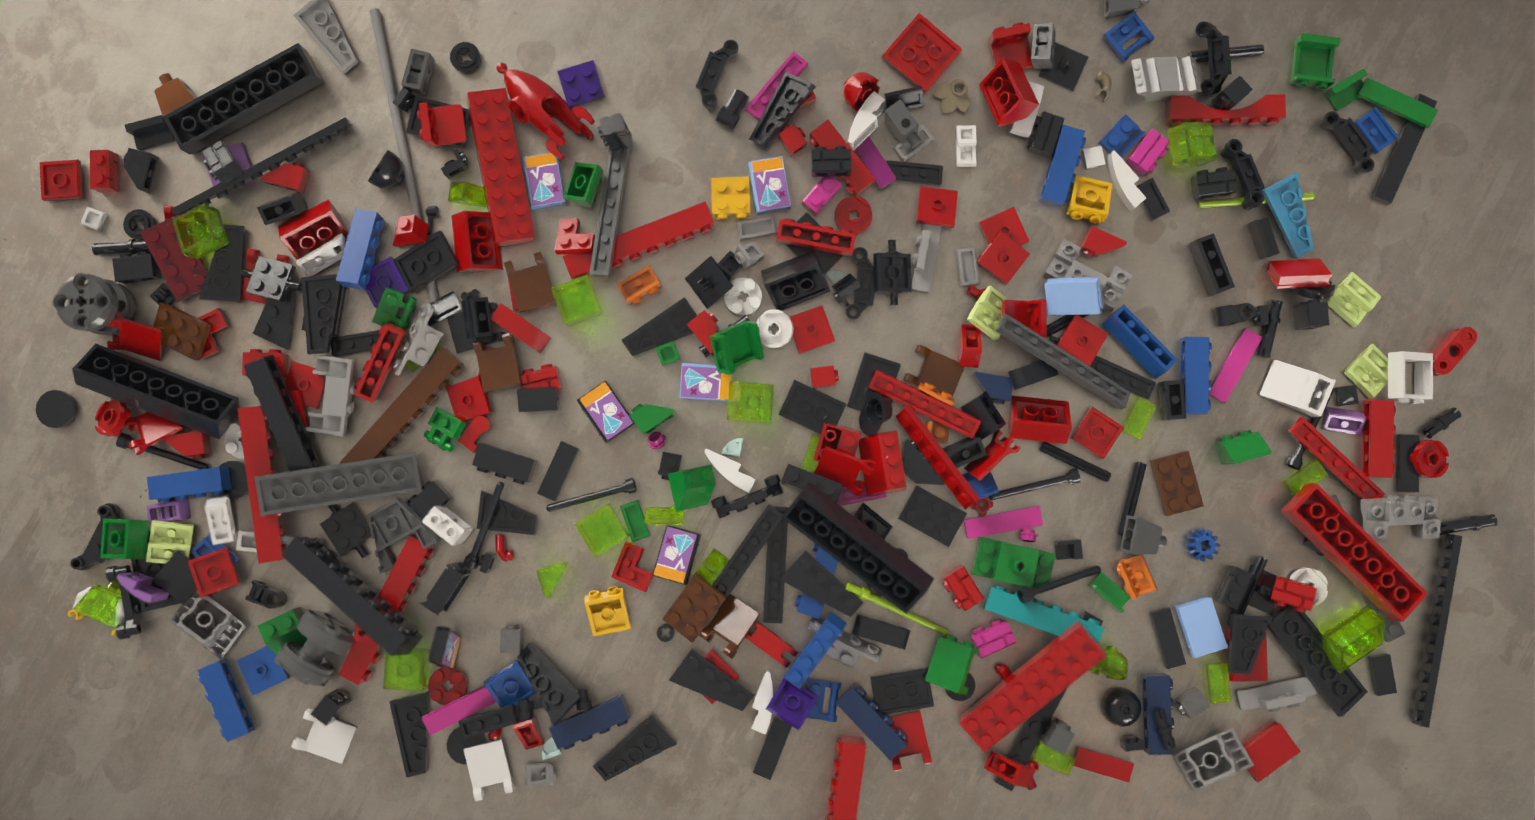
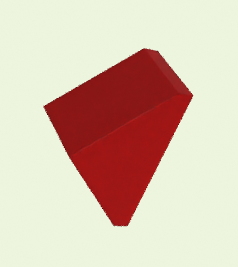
(529, 733)

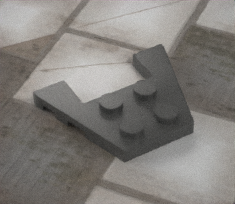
(394, 523)

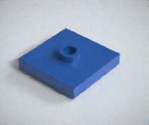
(261, 670)
(510, 685)

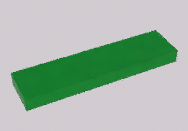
(1397, 102)

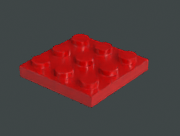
(922, 53)

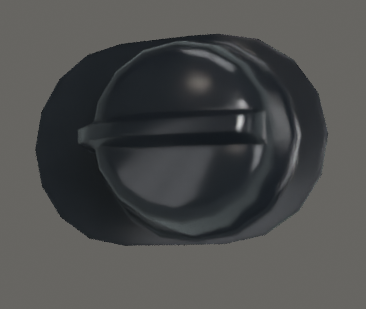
(875, 413)

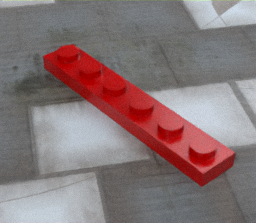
(924, 403)
(937, 457)
(1334, 460)

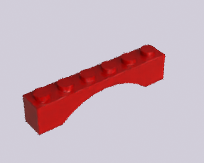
(1187, 110)

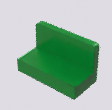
(1345, 91)
(1109, 591)

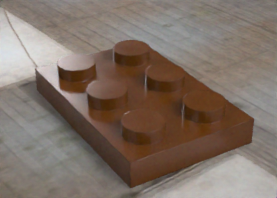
(181, 331)
(1176, 483)
(694, 608)

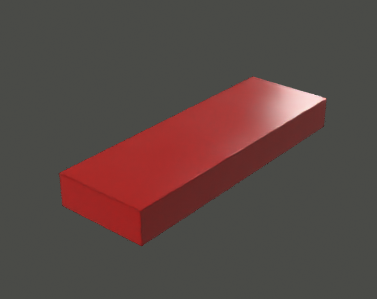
(1103, 764)

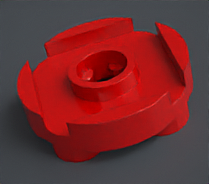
(853, 204)
(111, 417)
(1421, 460)
(439, 693)

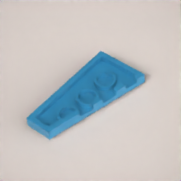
(1288, 210)

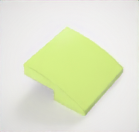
(1353, 299)
(988, 312)
(1369, 371)
(167, 539)

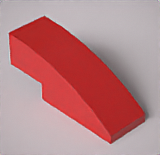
(520, 328)

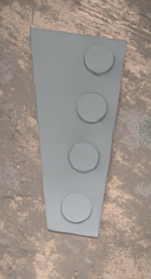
(325, 29)

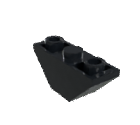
(917, 466)

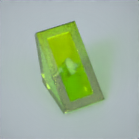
(467, 194)
(712, 566)
(550, 577)

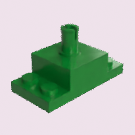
(1012, 563)

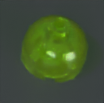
(1113, 665)

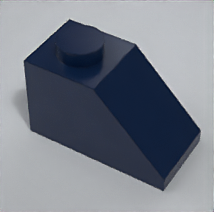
(997, 387)

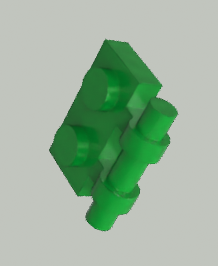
(389, 306)
(447, 424)

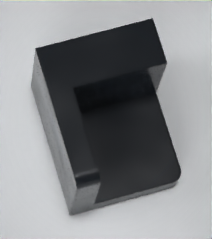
(1068, 549)

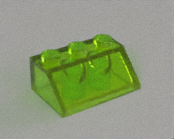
(1354, 638)

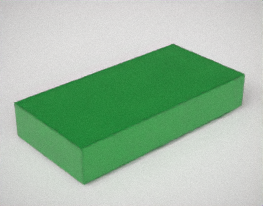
(635, 520)

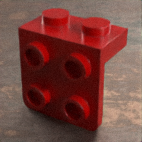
(1012, 44)
(441, 124)
(1029, 313)

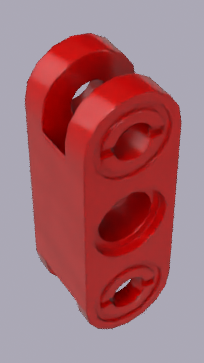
(1460, 344)
(771, 643)

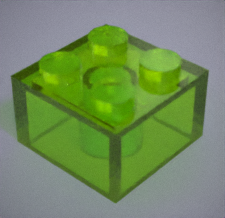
(1192, 144)
(200, 231)
(576, 300)
(750, 402)
(602, 530)
(407, 671)

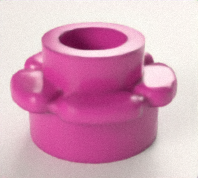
(656, 440)
(1028, 535)

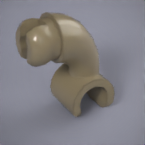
(1106, 83)

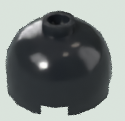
(387, 171)
(1121, 707)

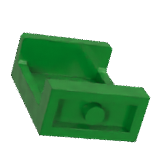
(1313, 60)
(736, 346)
(951, 664)

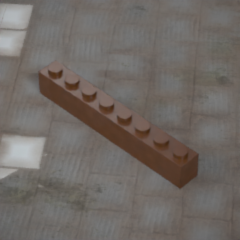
(406, 407)

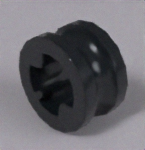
(659, 633)

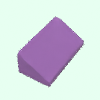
(1343, 420)

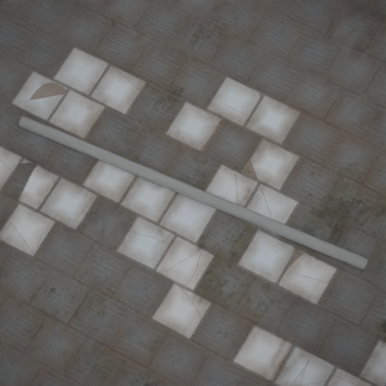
(398, 128)

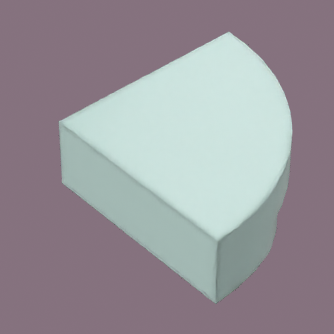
(835, 276)
(733, 447)
(550, 749)

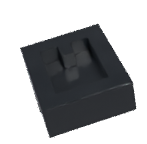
(457, 166)
(729, 265)
(845, 287)
(669, 464)

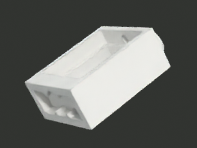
(1422, 376)
(220, 521)
(442, 522)

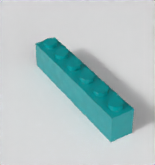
(1035, 614)

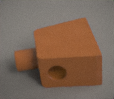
(172, 93)

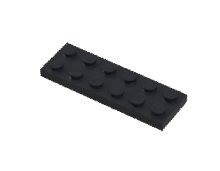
(1304, 645)

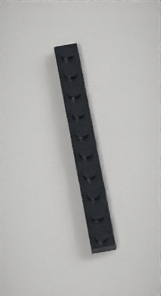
(271, 163)
(1437, 629)
(1035, 727)

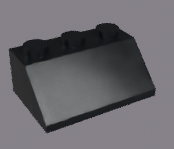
(795, 281)

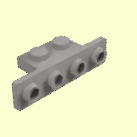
(925, 257)
(420, 342)
(848, 647)
(1276, 695)

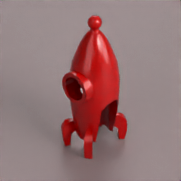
(539, 103)

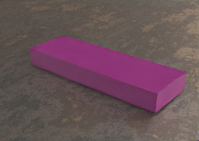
(875, 163)

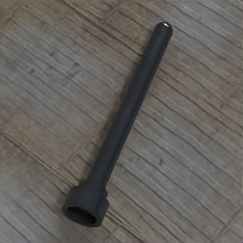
(124, 439)
(1295, 461)
(1071, 477)
(627, 486)
(472, 559)
(1026, 593)

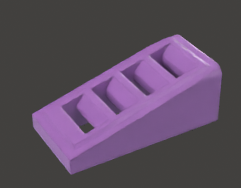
(180, 509)

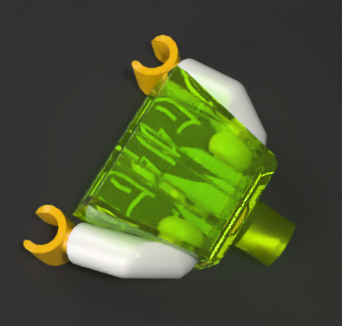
(101, 605)

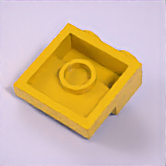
(730, 197)
(1089, 199)
(607, 611)

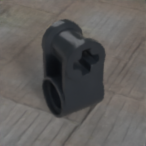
(1232, 314)
(262, 594)

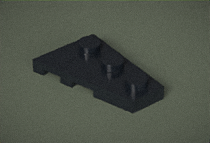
(275, 321)
(507, 517)
(1245, 640)

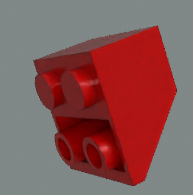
(837, 438)

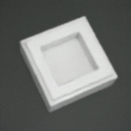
(1093, 157)
(93, 219)

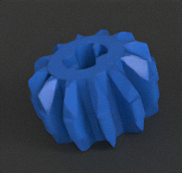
(1209, 542)

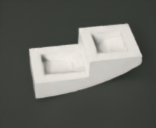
(966, 146)

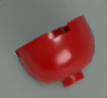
(858, 89)

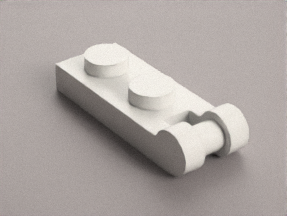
(322, 256)

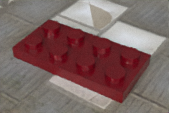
(180, 271)

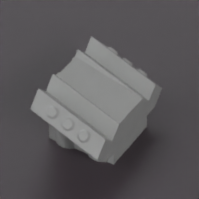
(1165, 77)
(208, 624)
(1213, 760)

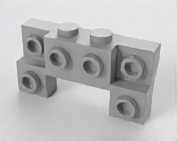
(1066, 266)
(337, 395)
(1397, 510)

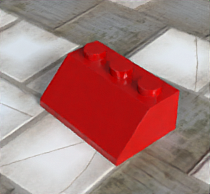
(1008, 93)
(312, 229)
(474, 243)
(1039, 419)
(888, 470)

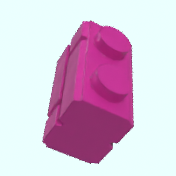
(1147, 152)
(821, 195)
(992, 638)

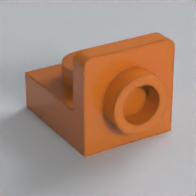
(939, 431)

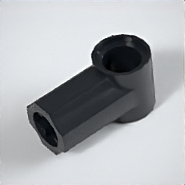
(730, 113)

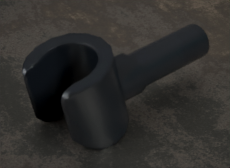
(431, 211)

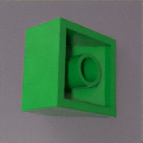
(583, 184)
(650, 417)
(1242, 448)
(692, 487)
(124, 539)
(282, 629)

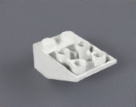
(1297, 388)

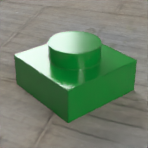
(667, 353)

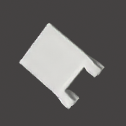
(326, 741)
(488, 766)

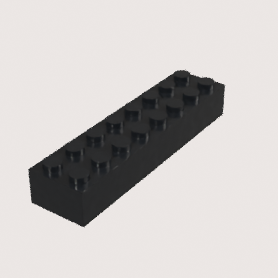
(243, 99)
(156, 390)
(858, 548)
(352, 595)

